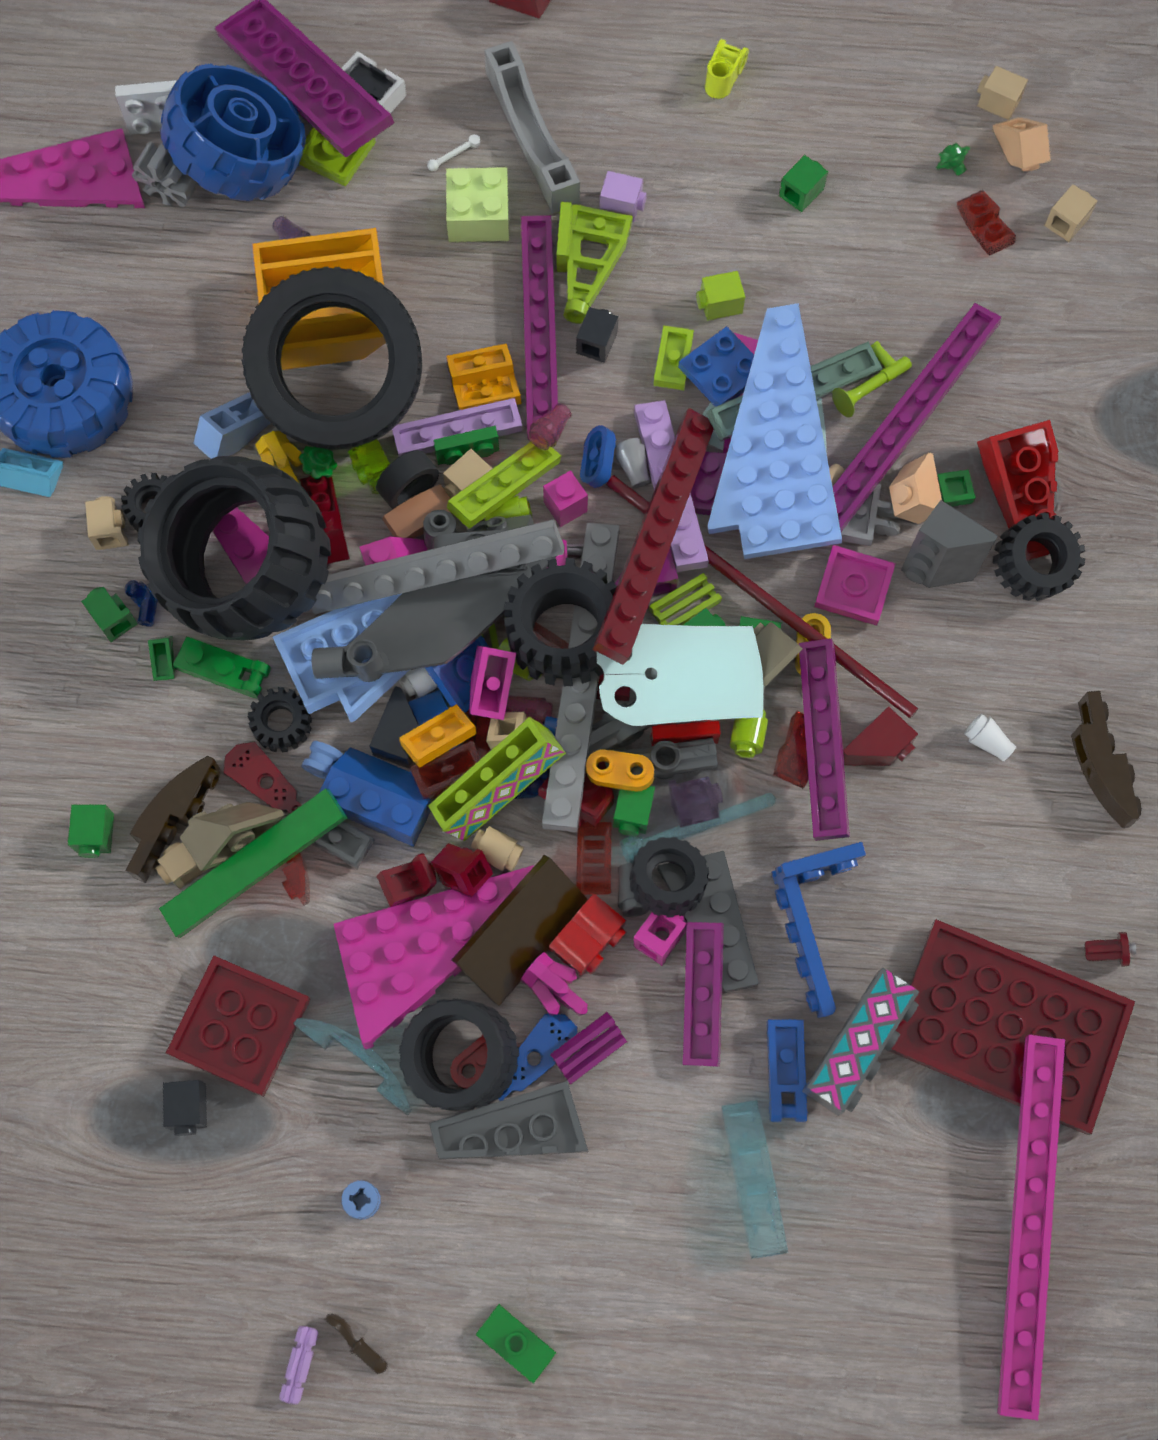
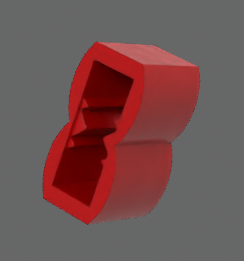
(588, 935)

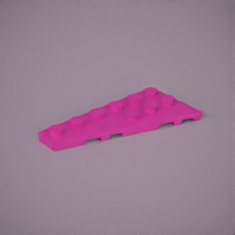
(73, 174)

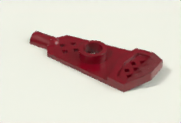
(255, 770)

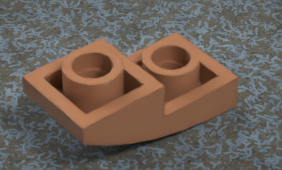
(408, 517)

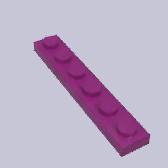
(824, 740)

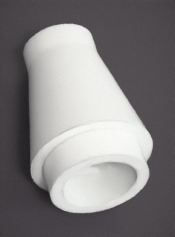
(989, 737)

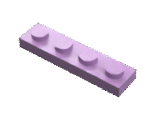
(420, 433)

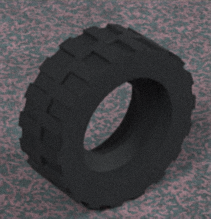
(671, 851)

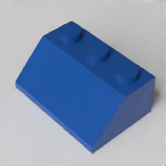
(378, 795)

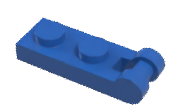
(786, 1069)

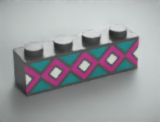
(861, 1041)

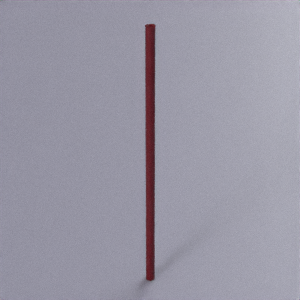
(781, 611)

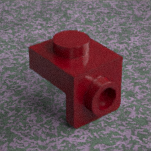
(408, 880)

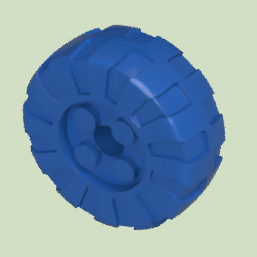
(232, 132)
(62, 384)

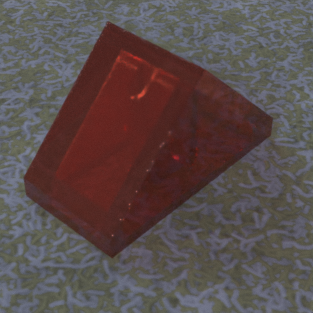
(444, 770)

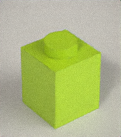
(721, 295)

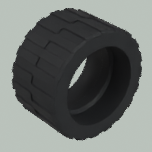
(417, 1054)

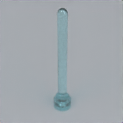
(631, 844)

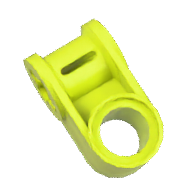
(724, 69)

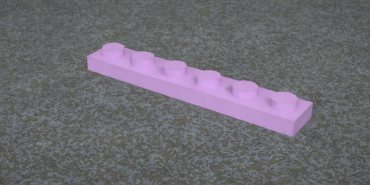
(658, 436)

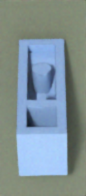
(229, 427)

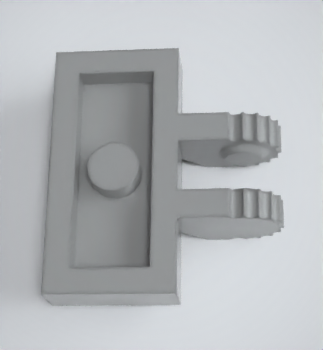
(864, 522)

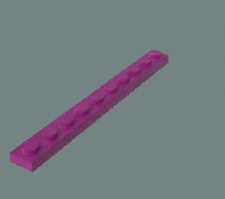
(912, 411)

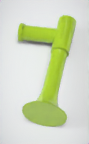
(845, 400)

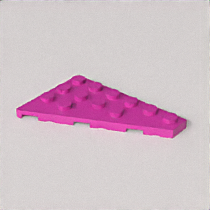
(407, 949)

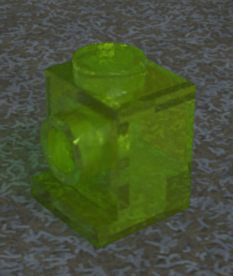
(369, 463)

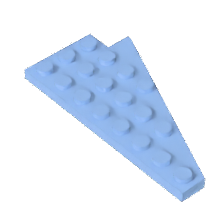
(777, 462)
(334, 630)

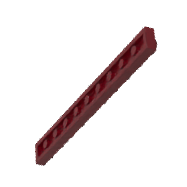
(654, 538)

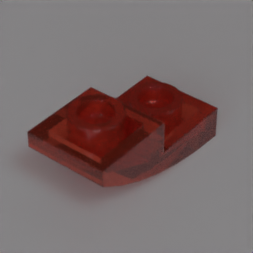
(984, 223)
(792, 756)
(297, 879)

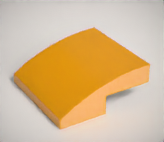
(483, 376)

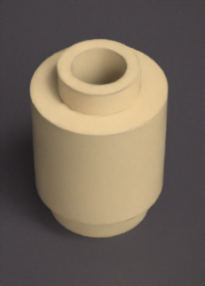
(498, 848)

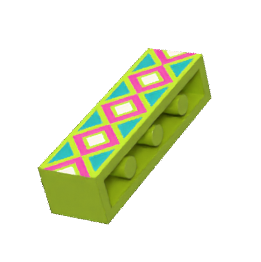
(496, 779)

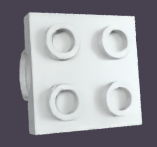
(143, 105)

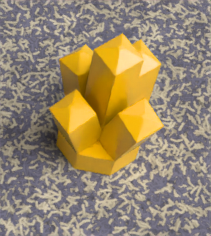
(278, 451)

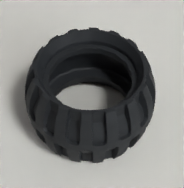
(179, 530)

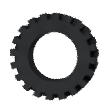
(545, 590)

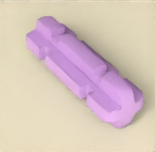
(298, 1365)

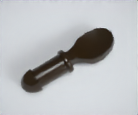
(358, 1347)

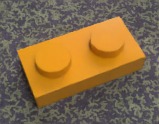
(437, 735)

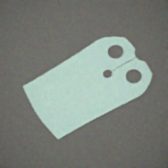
(699, 675)

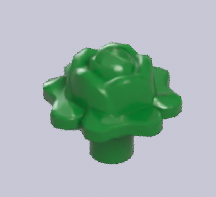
(953, 157)
(317, 462)

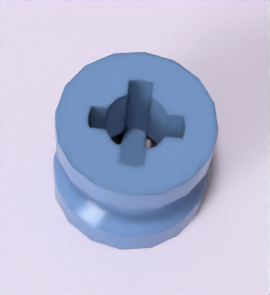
(321, 759)
(367, 1202)

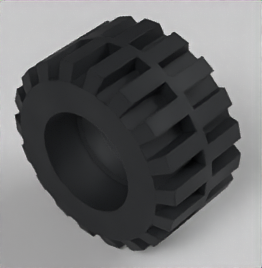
(1062, 548)

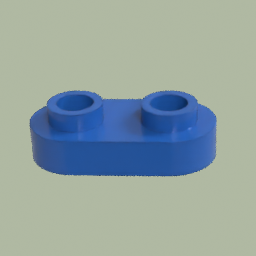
(598, 456)

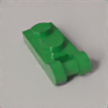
(221, 667)

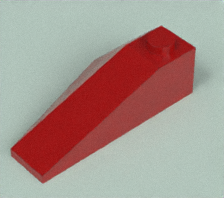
(1023, 474)

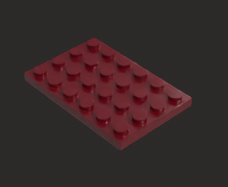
(985, 1000)

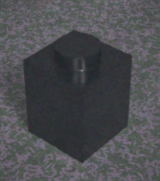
(597, 334)
(184, 1106)

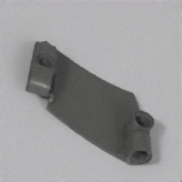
(425, 624)

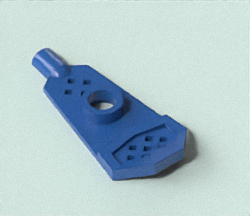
(544, 1043)

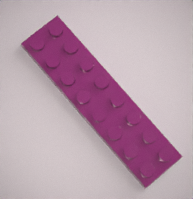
(305, 76)

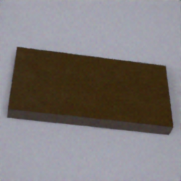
(520, 930)

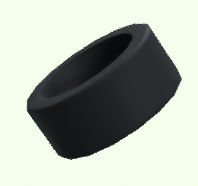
(407, 478)

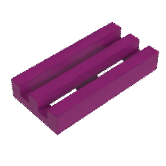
(590, 1051)

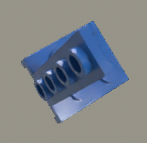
(799, 928)

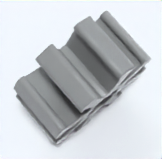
(162, 175)

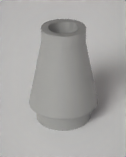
(633, 461)

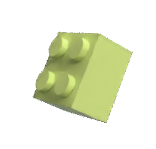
(477, 204)

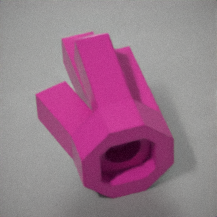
(549, 980)

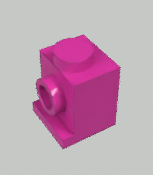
(652, 945)

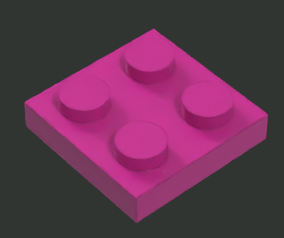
(854, 585)

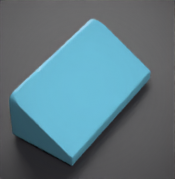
(29, 472)

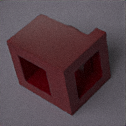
(462, 869)

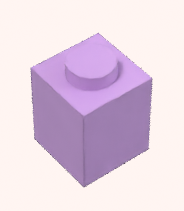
(622, 194)

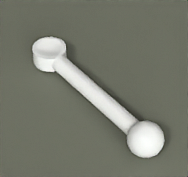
(473, 141)

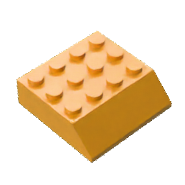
(330, 332)

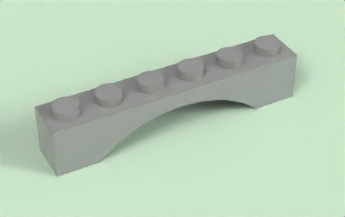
(548, 163)

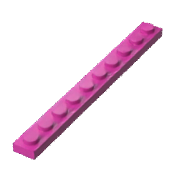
(1031, 1228)

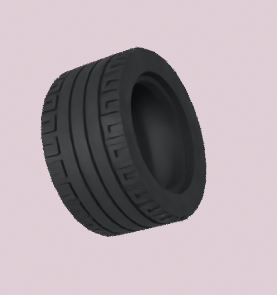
(278, 315)

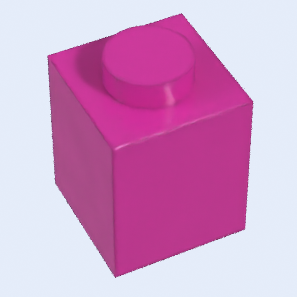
(565, 498)

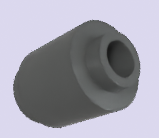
(437, 523)

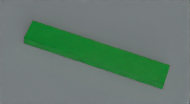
(253, 863)

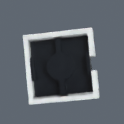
(381, 85)

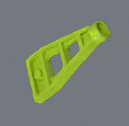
(599, 227)

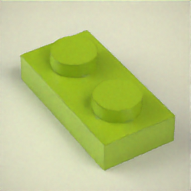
(674, 346)

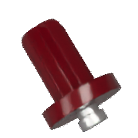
(1110, 949)

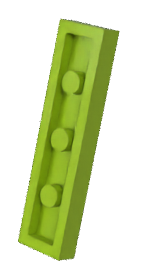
(502, 483)

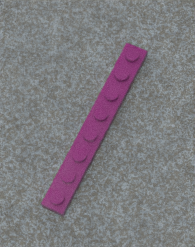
(539, 317)

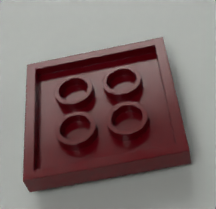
(238, 1026)

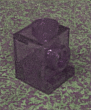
(695, 800)

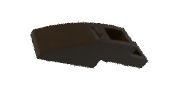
(1106, 773)
(172, 805)

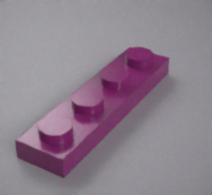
(703, 994)

